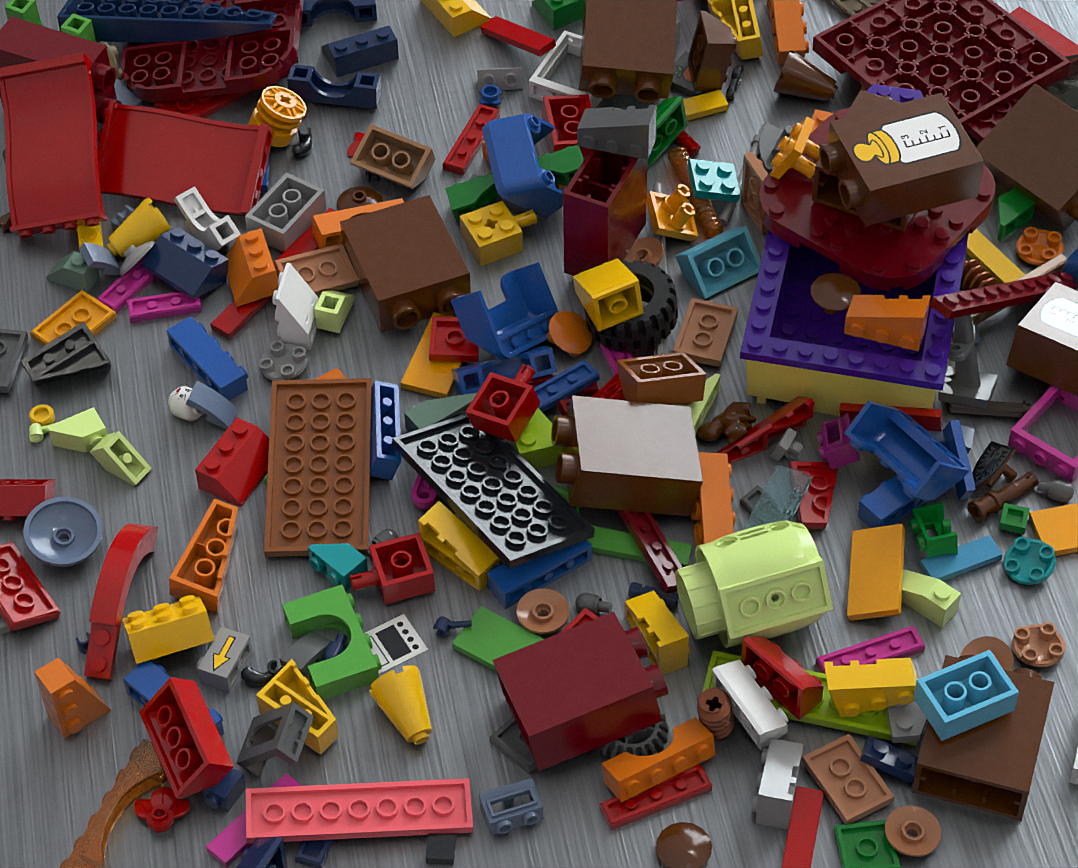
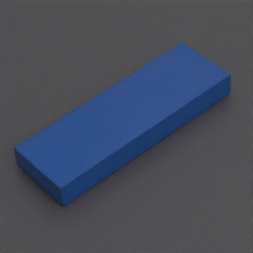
(566, 384)
(955, 444)

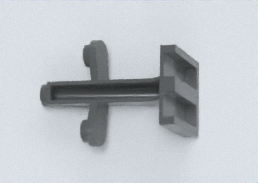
(964, 381)

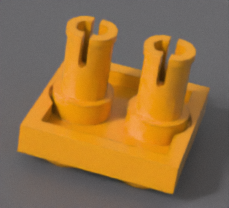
(792, 149)
(673, 214)

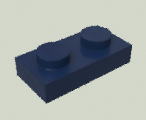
(889, 759)

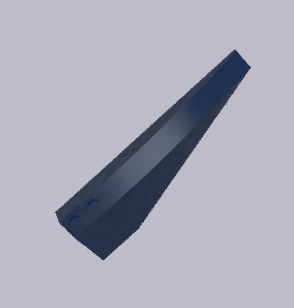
(164, 19)

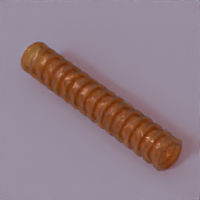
(703, 208)

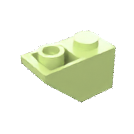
(332, 310)

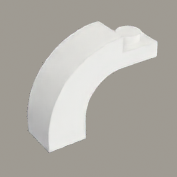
(203, 223)

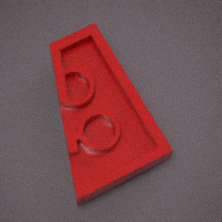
(817, 501)

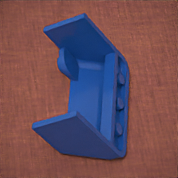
(516, 165)

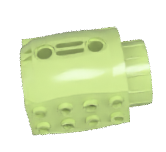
(754, 584)

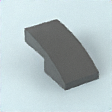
(306, 651)

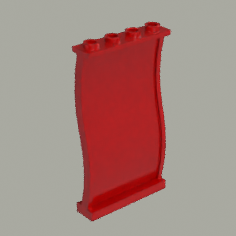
(51, 145)
(169, 152)

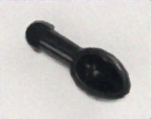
(736, 79)

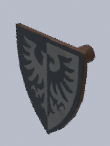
(993, 464)

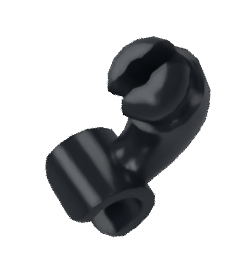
(305, 144)
(257, 678)

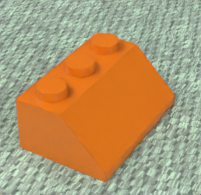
(251, 268)

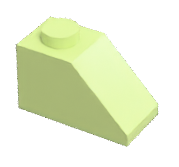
(78, 432)
(120, 458)

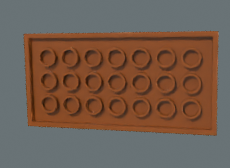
(318, 465)

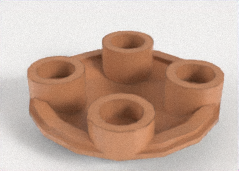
(1038, 644)

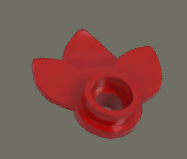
(161, 809)

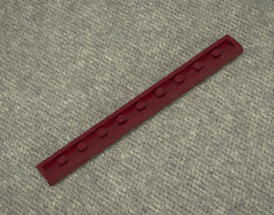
(998, 296)
(648, 538)

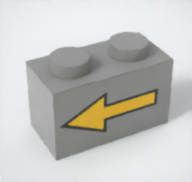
(224, 659)

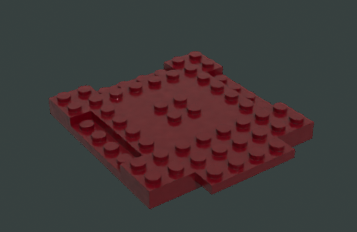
(950, 47)

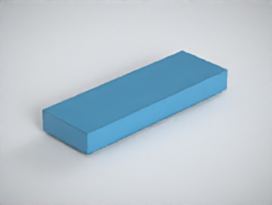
(969, 557)

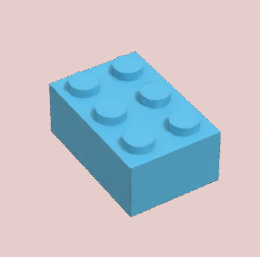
(965, 695)

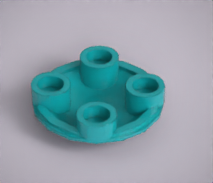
(1029, 561)

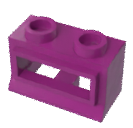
(840, 452)

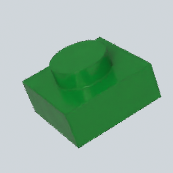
(1014, 518)

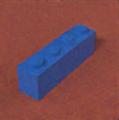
(207, 358)
(384, 427)
(886, 504)
(513, 583)
(148, 679)

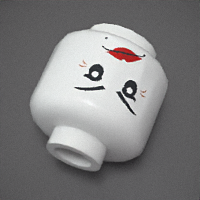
(178, 406)

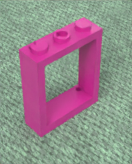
(1035, 448)

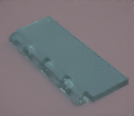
(780, 497)

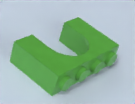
(28, 11)
(334, 611)

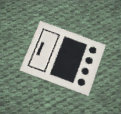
(395, 642)

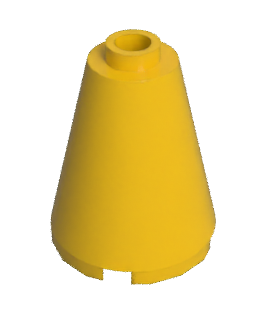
(139, 227)
(404, 703)

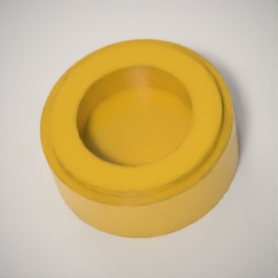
(42, 415)

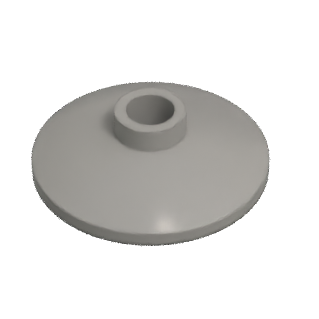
(133, 255)

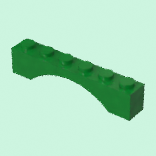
(481, 190)

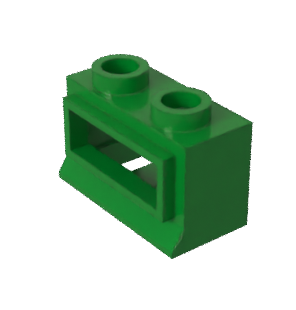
(933, 518)

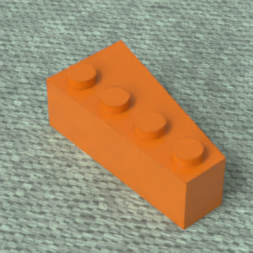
(788, 28)
(713, 503)
(207, 557)

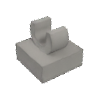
(786, 446)

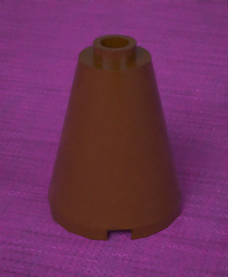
(804, 80)

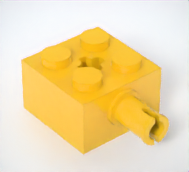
(494, 232)

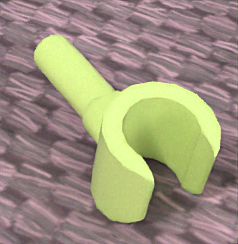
(36, 432)

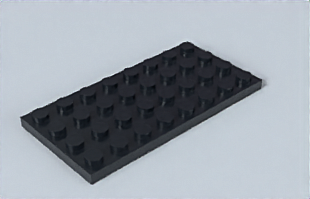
(493, 490)

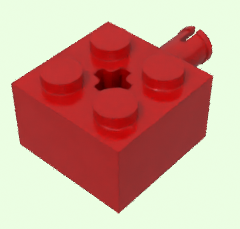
(504, 404)
(398, 569)

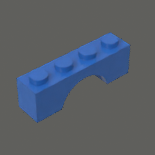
(471, 377)

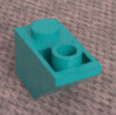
(337, 562)

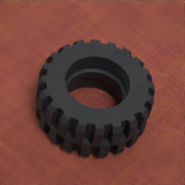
(658, 315)

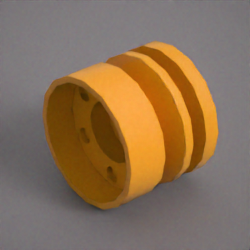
(281, 111)

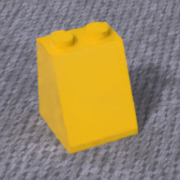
(609, 294)

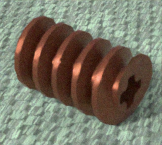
(975, 276)
(716, 712)

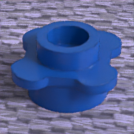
(490, 95)

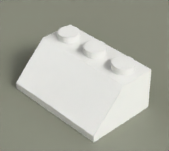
(750, 702)

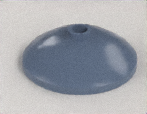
(58, 520)

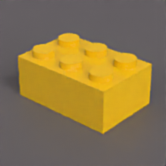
(168, 628)

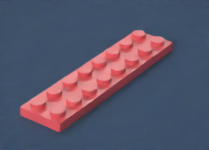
(359, 810)

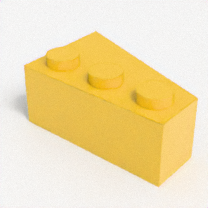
(743, 22)
(662, 634)
(871, 686)

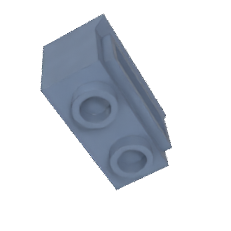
(514, 817)

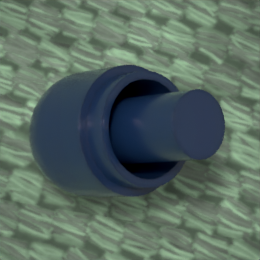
(335, 647)

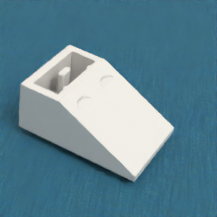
(295, 309)

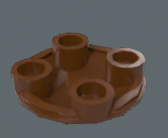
(834, 292)
(683, 846)

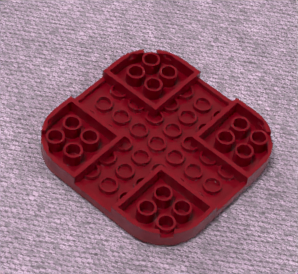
(216, 64)
(872, 253)

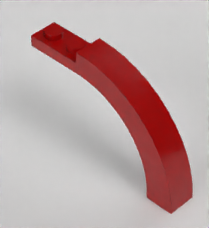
(111, 593)

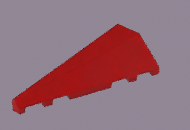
(755, 441)

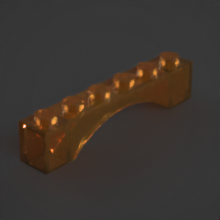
(138, 778)

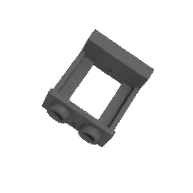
(287, 741)

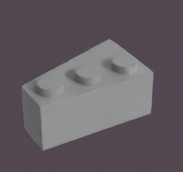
(777, 783)

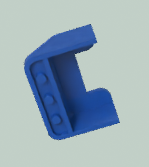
(513, 324)
(906, 447)

